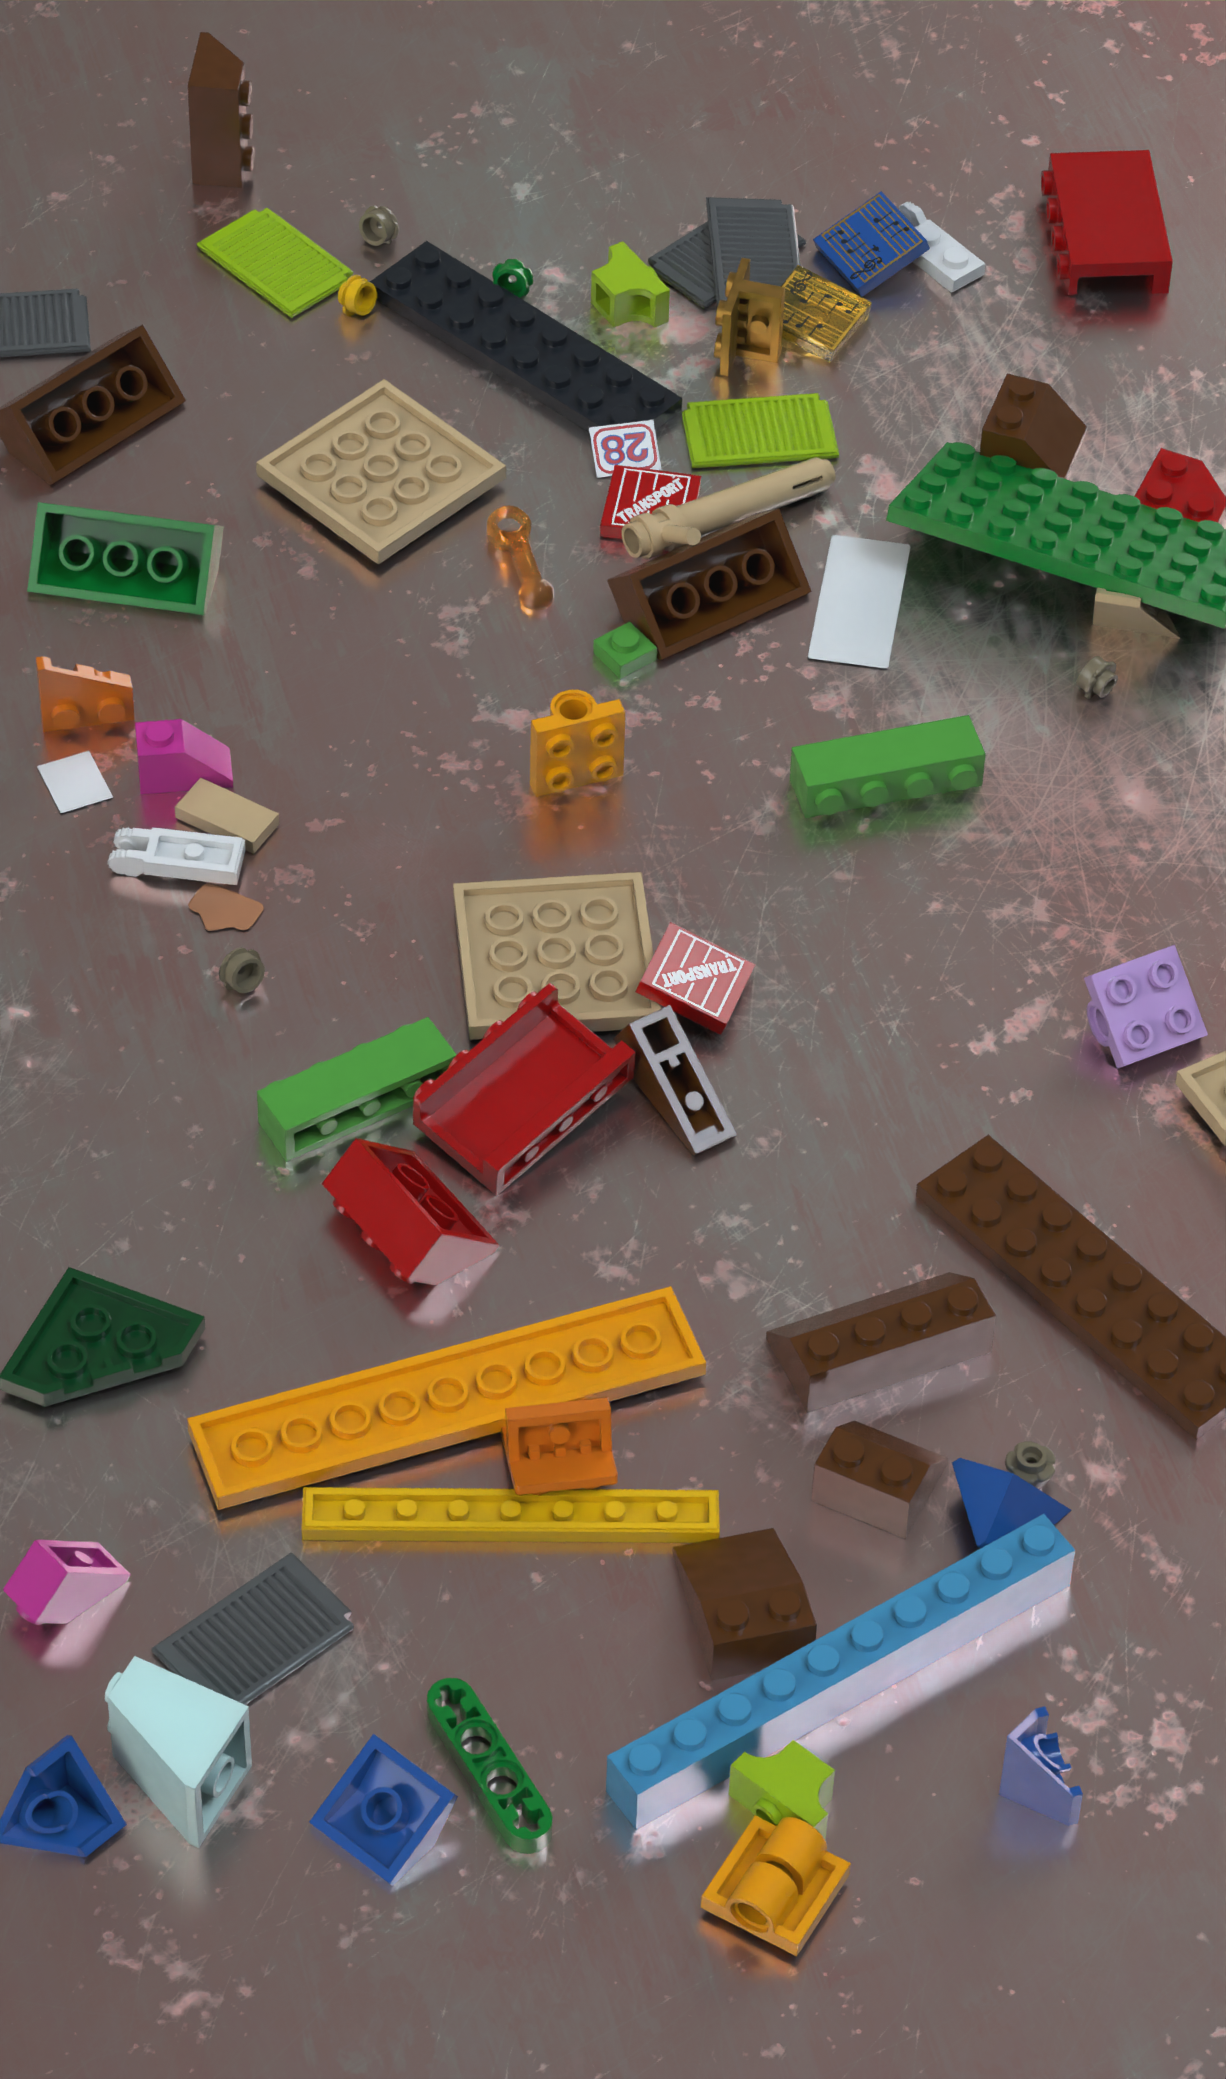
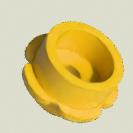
(357, 296)

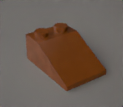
(744, 1601)

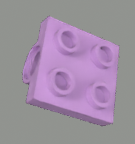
(1143, 1007)

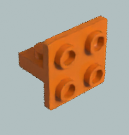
(559, 1446)

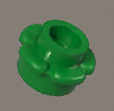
(513, 267)

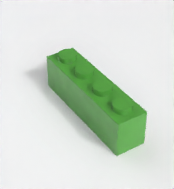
(887, 766)
(352, 1089)

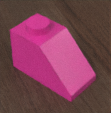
(177, 755)
(63, 1580)

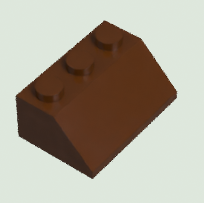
(219, 116)

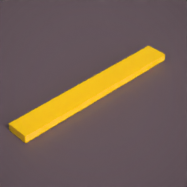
(509, 1517)

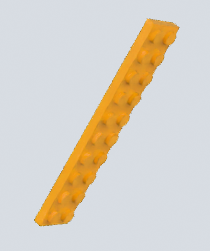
(442, 1397)

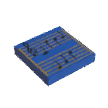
(871, 244)

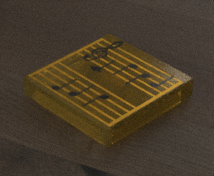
(820, 313)

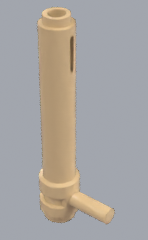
(684, 524)

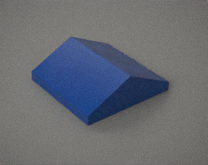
(385, 1811)

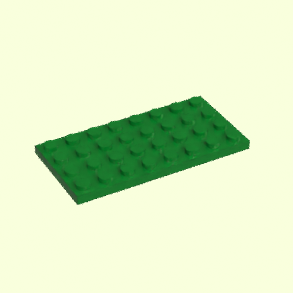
(1069, 530)

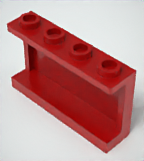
(1106, 217)
(520, 1090)

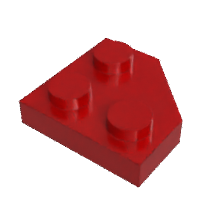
(1182, 485)

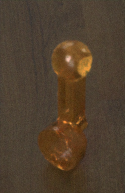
(535, 591)

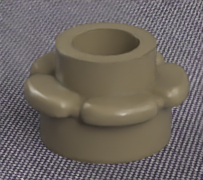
(378, 225)
(1097, 677)
(242, 970)
(1033, 1473)

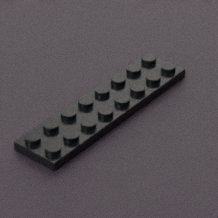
(521, 342)

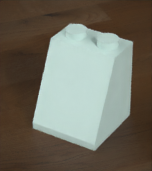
(179, 1744)

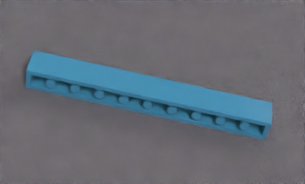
(839, 1670)

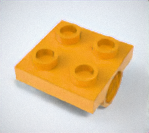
(576, 743)
(777, 1882)

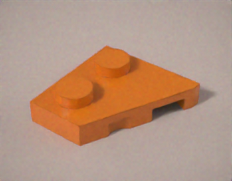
(82, 696)

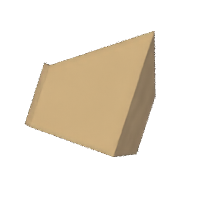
(1130, 614)

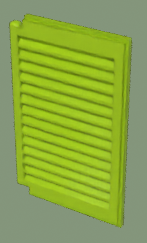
(276, 261)
(759, 430)

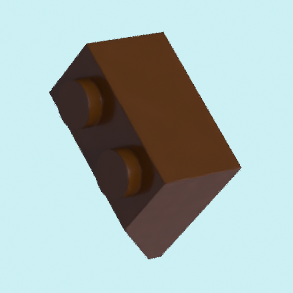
(1032, 426)
(875, 1477)

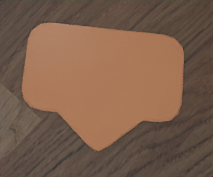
(224, 908)

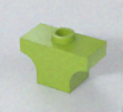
(629, 290)
(784, 1786)

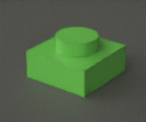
(625, 650)

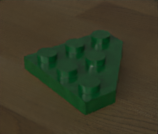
(96, 1339)

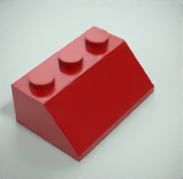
(407, 1213)

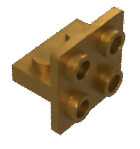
(749, 320)

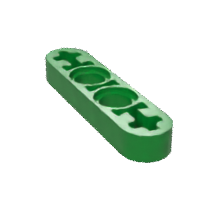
(495, 1762)

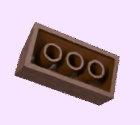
(89, 406)
(712, 584)
(884, 1339)

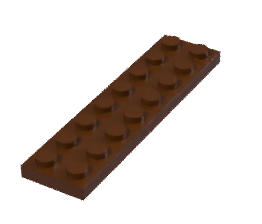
(1084, 1281)

